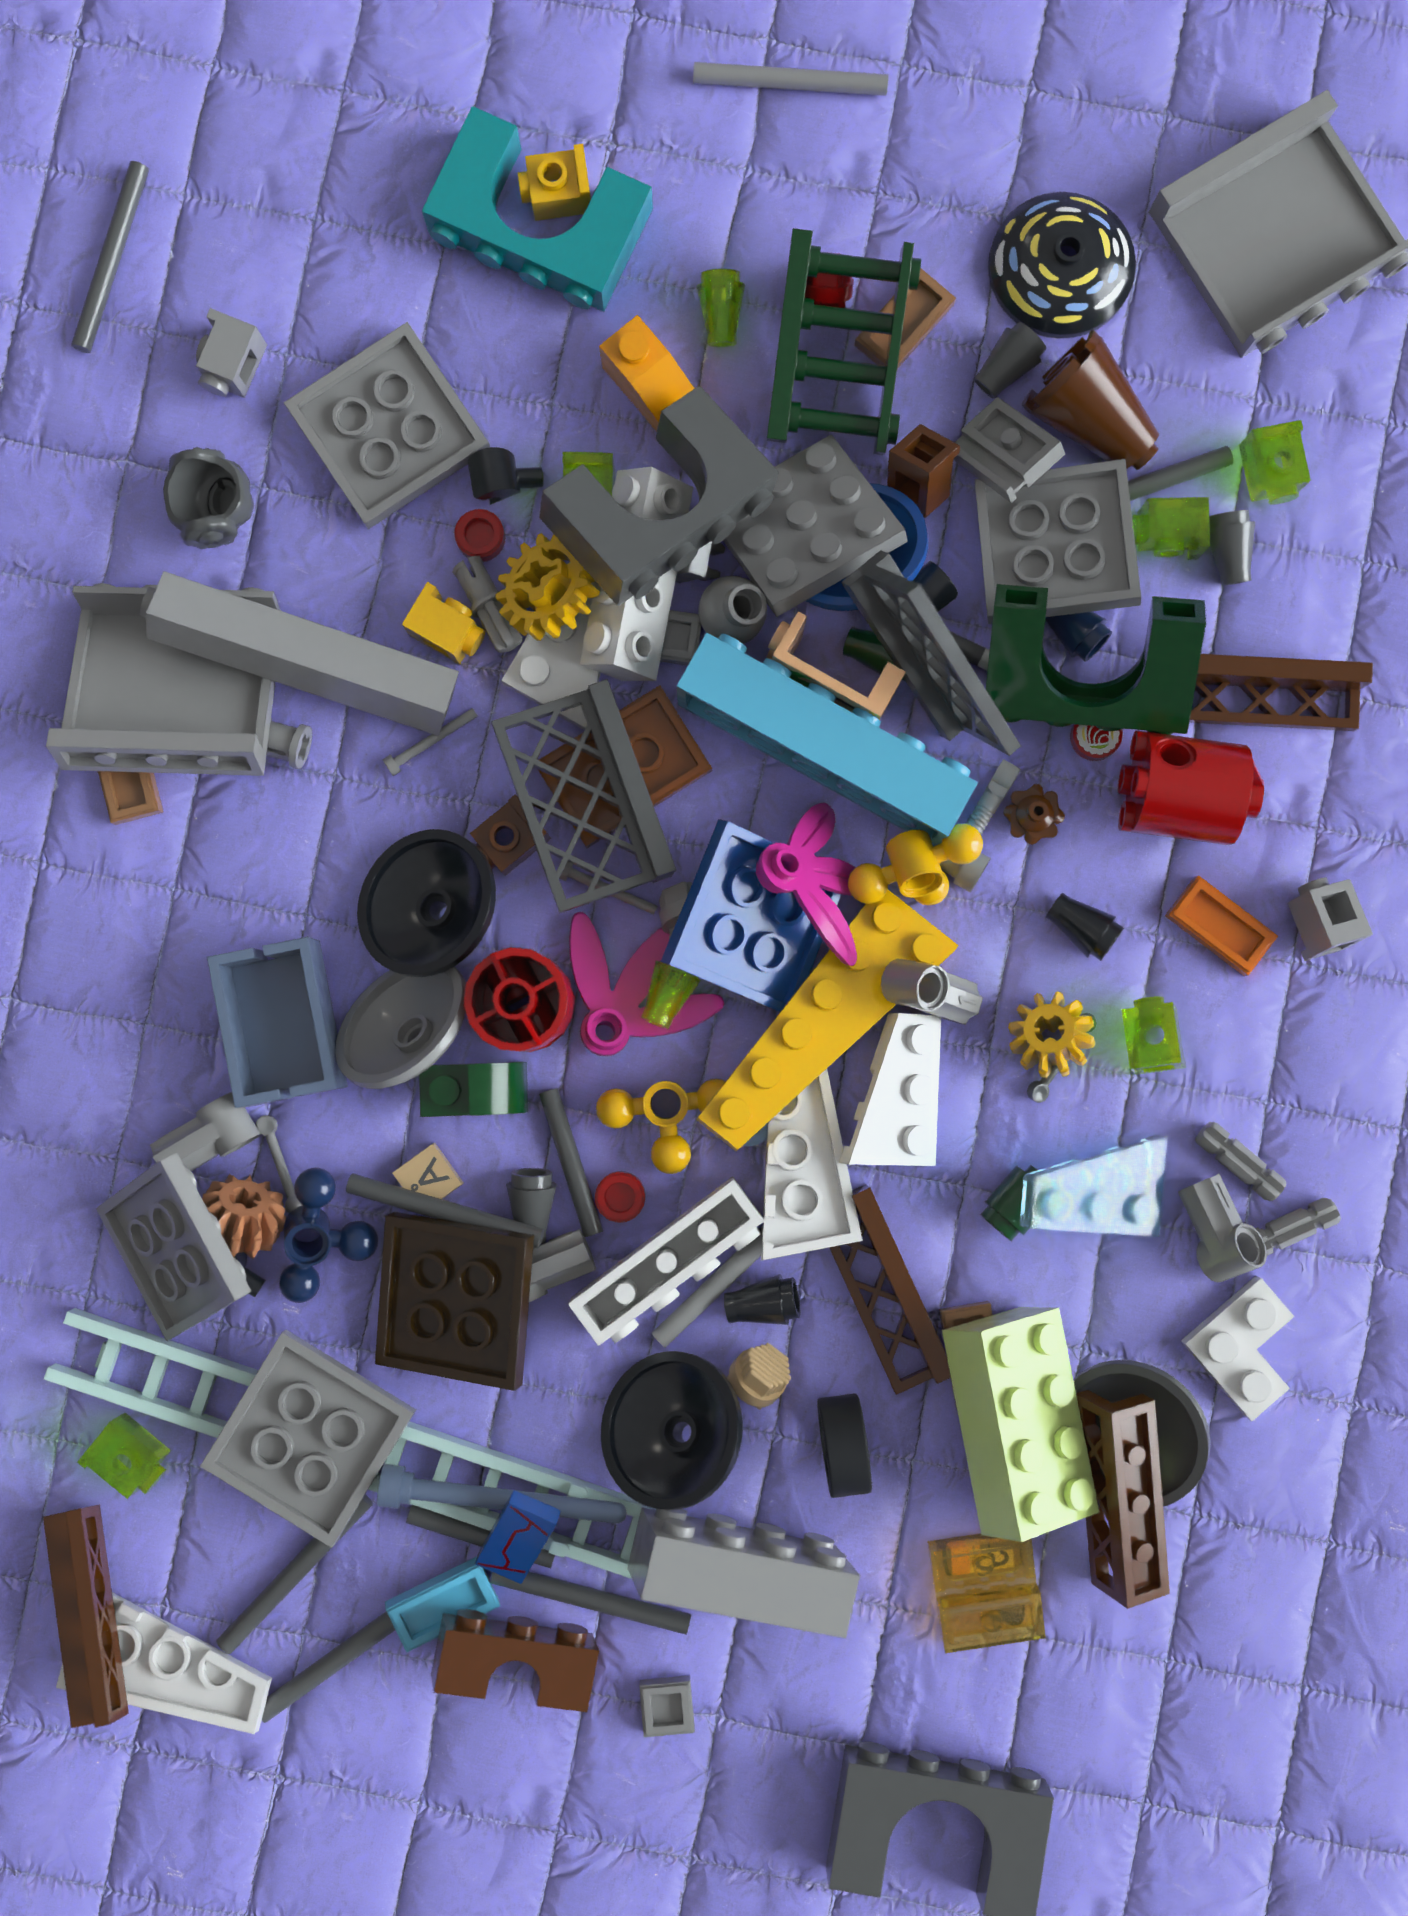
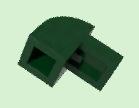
(474, 1089)

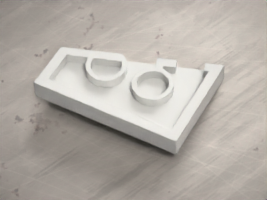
(902, 1101)

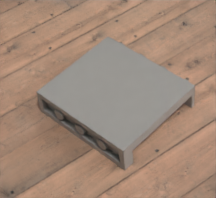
(1279, 228)
(153, 704)

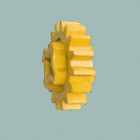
(547, 586)

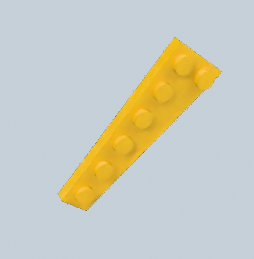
(822, 1019)

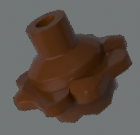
(1034, 814)

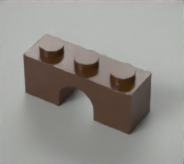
(475, 1646)

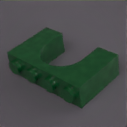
(1149, 697)

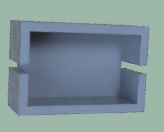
(276, 1022)

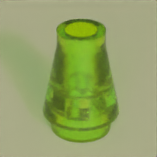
(721, 304)
(667, 994)

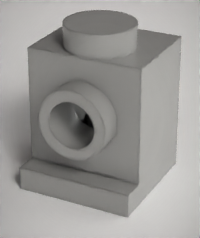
(229, 355)
(1328, 917)

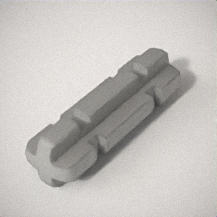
(1241, 1161)
(1299, 1224)

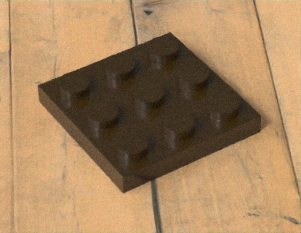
(454, 1300)

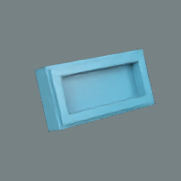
(419, 1610)

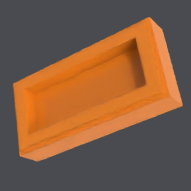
(1221, 925)

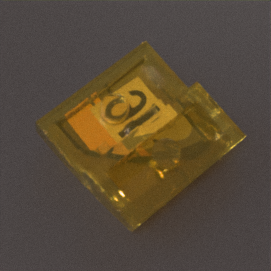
(985, 1592)

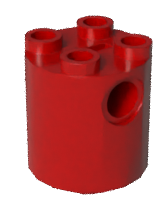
(1188, 788)
(507, 978)

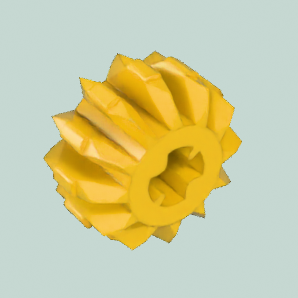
(1049, 1051)

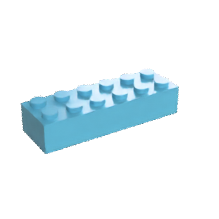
(823, 739)

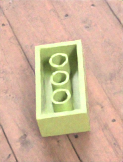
(1020, 1423)

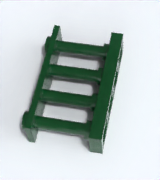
(801, 313)

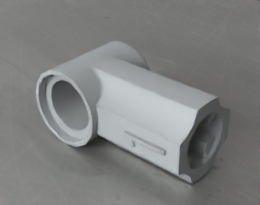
(930, 990)
(214, 1132)
(1226, 1243)
(559, 1262)

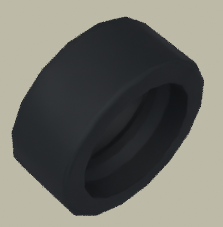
(844, 1445)

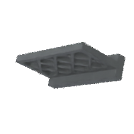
(927, 653)
(625, 782)

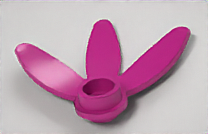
(798, 870)
(620, 1007)

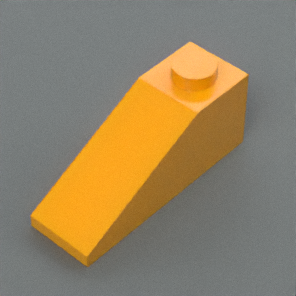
(643, 369)

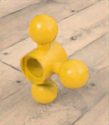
(916, 865)
(670, 1151)

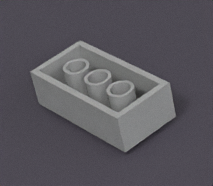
(743, 1571)

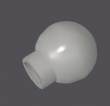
(733, 608)

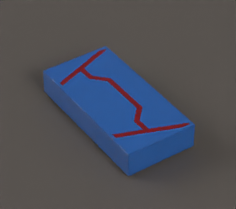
(517, 1537)

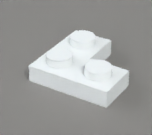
(1229, 1344)

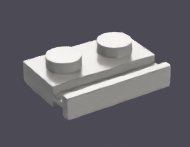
(1006, 449)

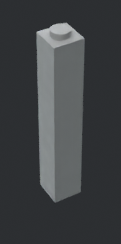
(298, 653)

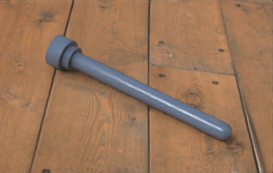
(400, 1487)

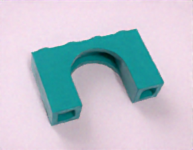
(578, 263)

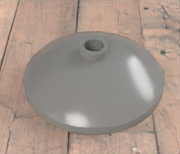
(400, 1027)

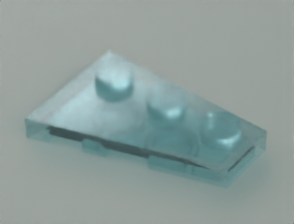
(1100, 1193)

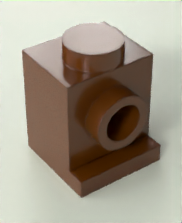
(922, 467)
(522, 846)

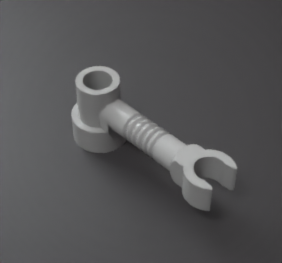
(968, 874)

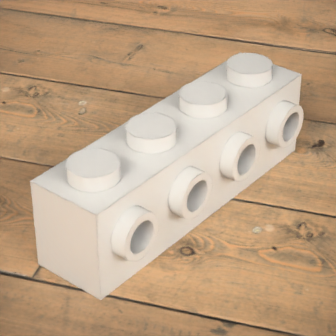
(617, 629)
(665, 1261)

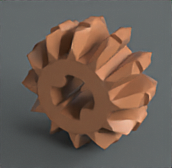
(247, 1214)

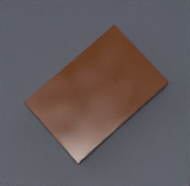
(663, 752)

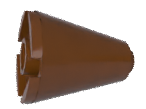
(1095, 404)

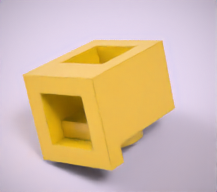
(559, 198)
(444, 625)

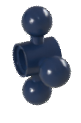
(355, 1241)

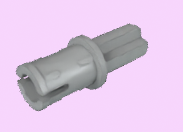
(485, 606)

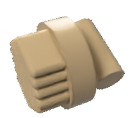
(760, 1375)

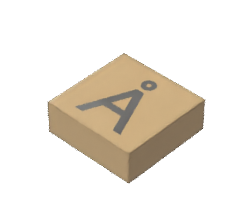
(429, 1173)

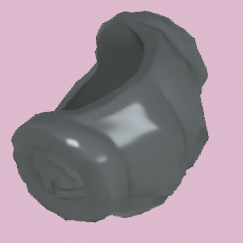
(206, 497)

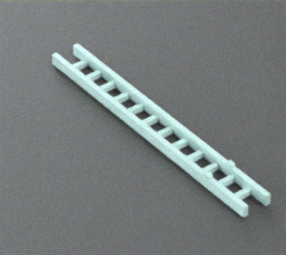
(450, 1446)

